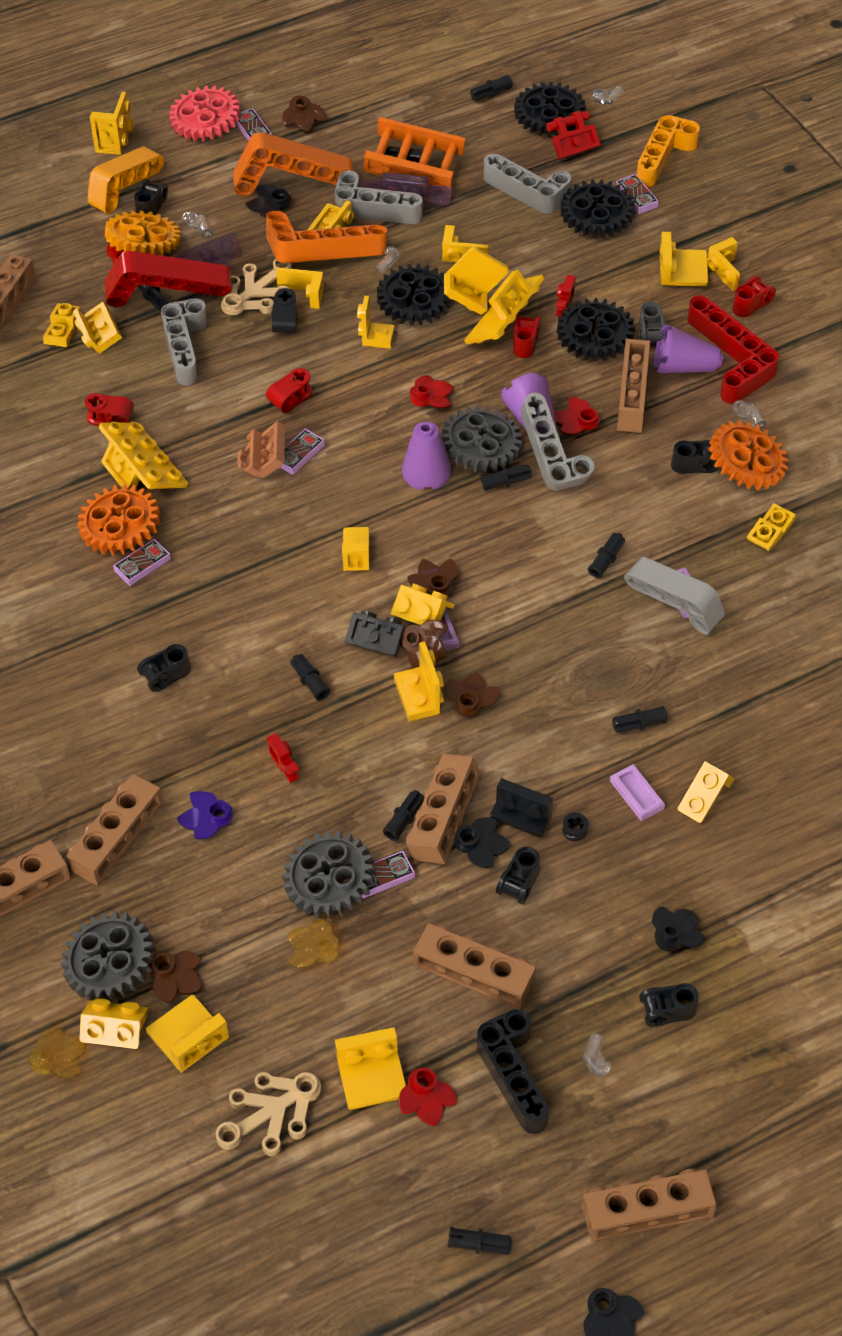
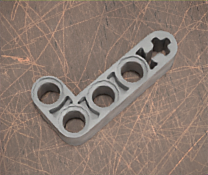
(524, 185)
(378, 203)
(179, 320)
(551, 441)
(679, 591)

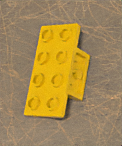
(505, 305)
(137, 457)

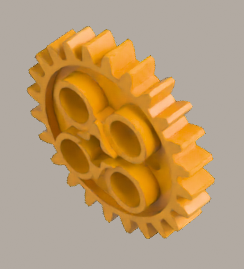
(142, 233)

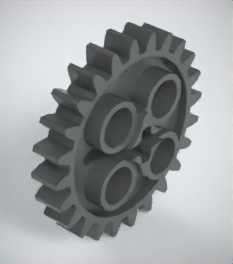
(481, 439)
(322, 853)
(108, 956)

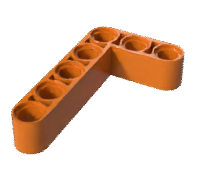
(286, 155)
(322, 244)

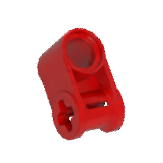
(752, 297)
(525, 335)
(290, 392)
(109, 409)

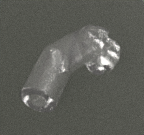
(606, 97)
(198, 222)
(392, 256)
(750, 412)
(593, 1058)

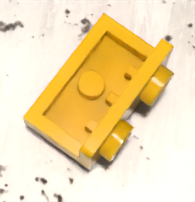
(333, 217)
(97, 327)
(417, 606)
(112, 1023)

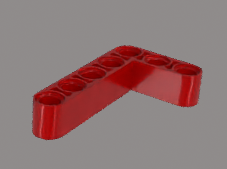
(164, 272)
(756, 357)

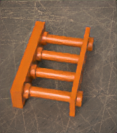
(377, 162)

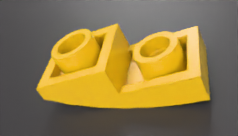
(61, 326)
(772, 527)

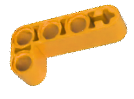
(668, 134)
(120, 173)

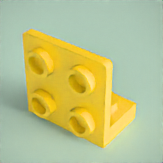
(112, 130)
(681, 266)
(420, 687)
(188, 1033)
(370, 1068)

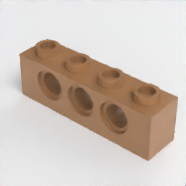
(16, 279)
(633, 385)
(443, 809)
(95, 864)
(29, 885)
(481, 978)
(667, 1211)

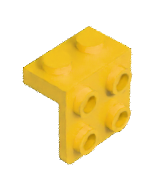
(473, 279)

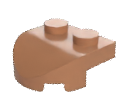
(263, 451)

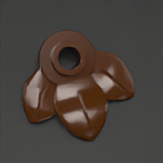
(303, 115)
(435, 577)
(429, 632)
(471, 692)
(178, 978)

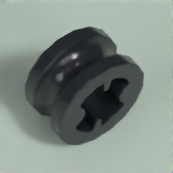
(575, 834)

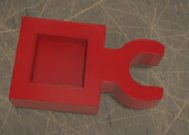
(565, 294)
(280, 753)

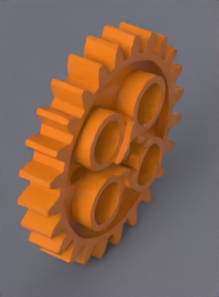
(748, 455)
(119, 519)

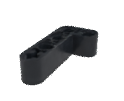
(517, 1074)

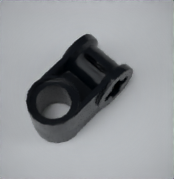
(150, 197)
(284, 314)
(692, 457)
(164, 667)
(519, 879)
(665, 1006)

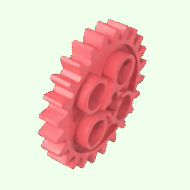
(204, 113)

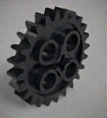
(544, 103)
(597, 208)
(402, 286)
(579, 324)

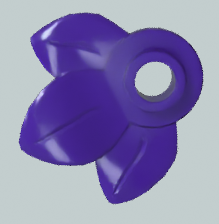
(203, 816)

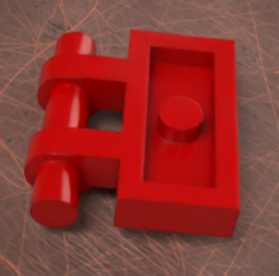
(575, 141)

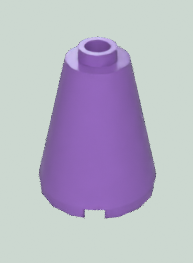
(685, 353)
(521, 387)
(426, 458)

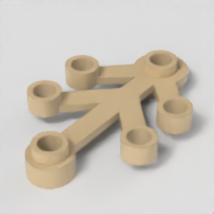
(235, 304)
(272, 1108)

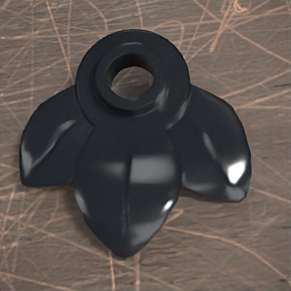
(269, 199)
(484, 842)
(676, 929)
(616, 1319)

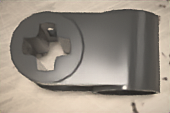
(651, 322)

